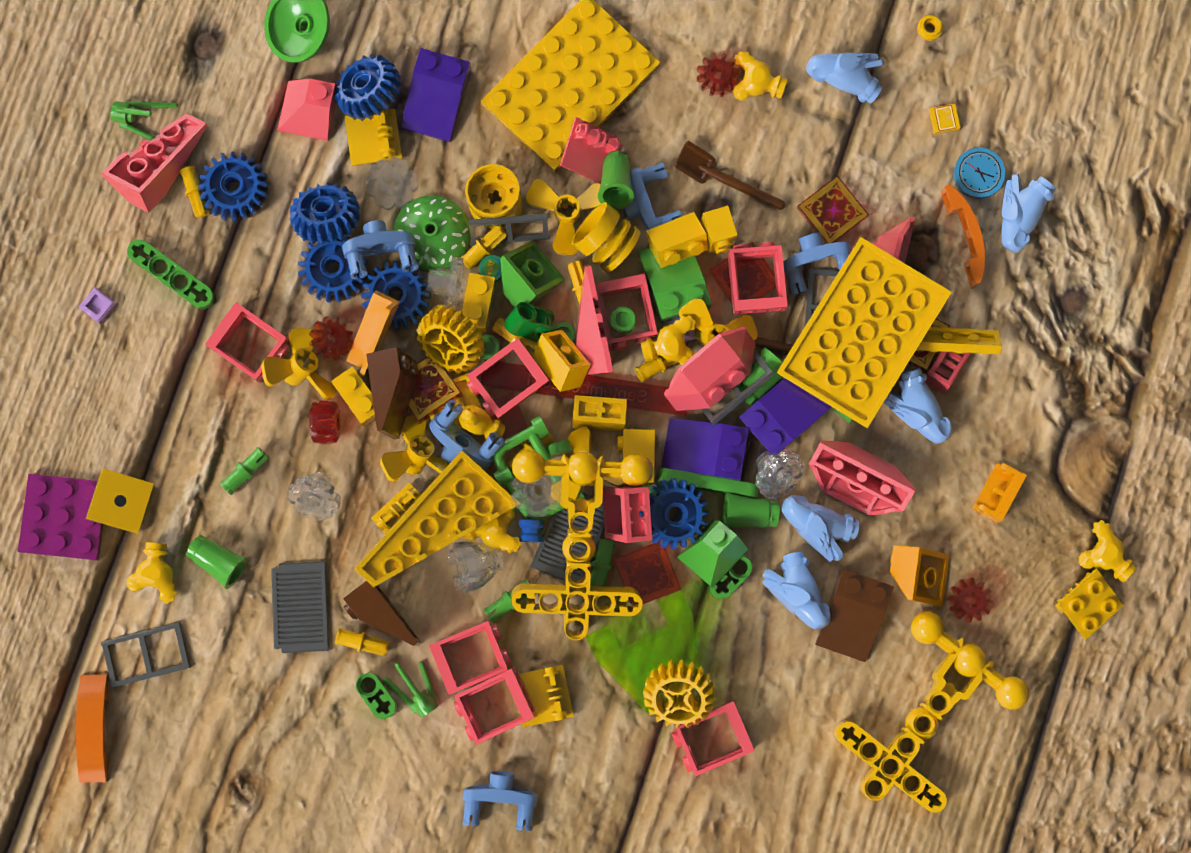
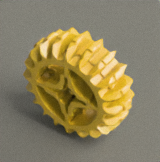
(450, 339)
(677, 685)

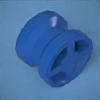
(531, 531)

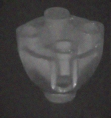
(474, 565)

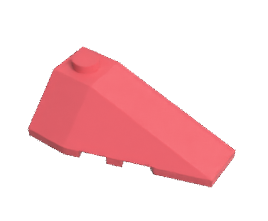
(152, 168)
(589, 333)

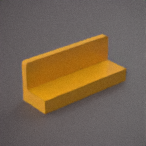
(372, 330)

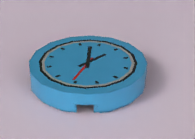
(979, 173)

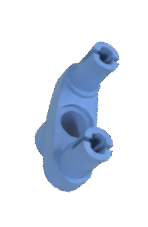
(641, 204)
(379, 241)
(813, 250)
(458, 440)
(502, 791)

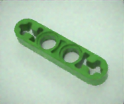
(172, 272)
(711, 483)

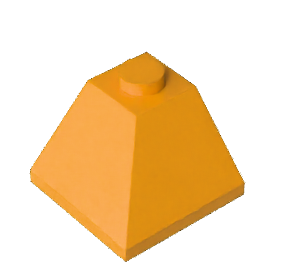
(920, 573)

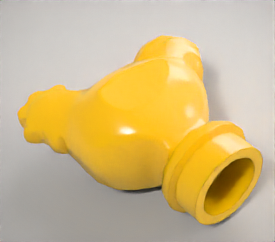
(756, 79)
(670, 342)
(479, 421)
(496, 533)
(1107, 553)
(154, 573)

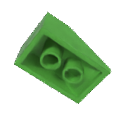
(673, 284)

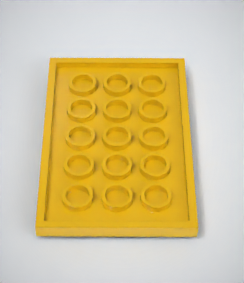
(574, 71)
(864, 332)

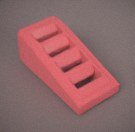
(941, 379)

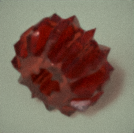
(708, 70)
(335, 330)
(324, 422)
(964, 607)

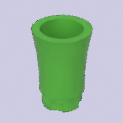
(616, 181)
(756, 371)
(749, 512)
(217, 560)

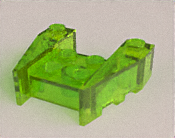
(635, 661)

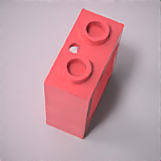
(620, 286)
(761, 305)
(228, 327)
(477, 387)
(622, 511)
(445, 668)
(520, 696)
(739, 732)

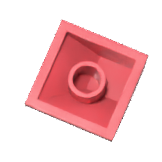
(308, 108)

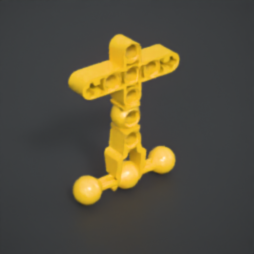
(582, 470)
(968, 661)

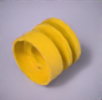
(491, 183)
(606, 237)

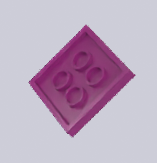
(56, 518)

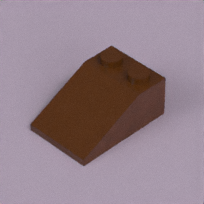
(392, 387)
(375, 609)
(856, 615)

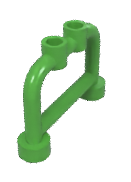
(505, 477)

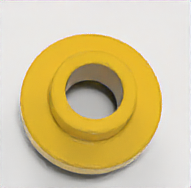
(932, 21)

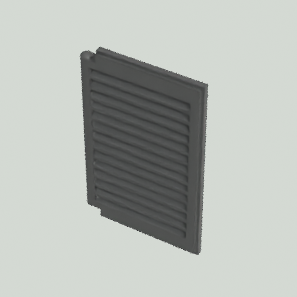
(550, 556)
(300, 607)

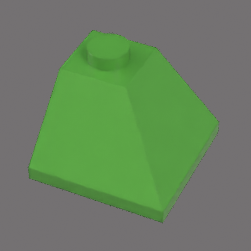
(528, 274)
(713, 552)

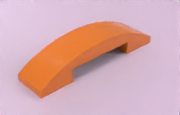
(956, 204)
(90, 728)

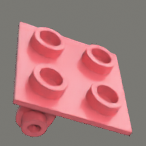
(587, 149)

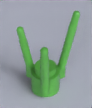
(126, 112)
(423, 702)

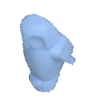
(847, 73)
(1023, 210)
(919, 407)
(820, 525)
(798, 591)

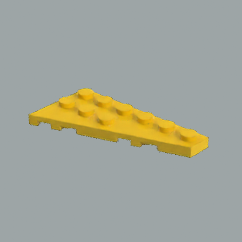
(449, 508)

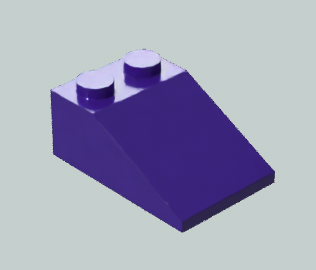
(435, 94)
(783, 415)
(705, 448)

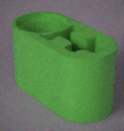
(731, 587)
(387, 696)

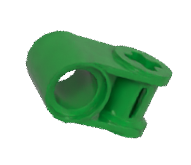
(529, 321)

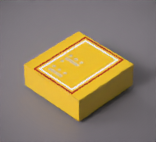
(944, 119)

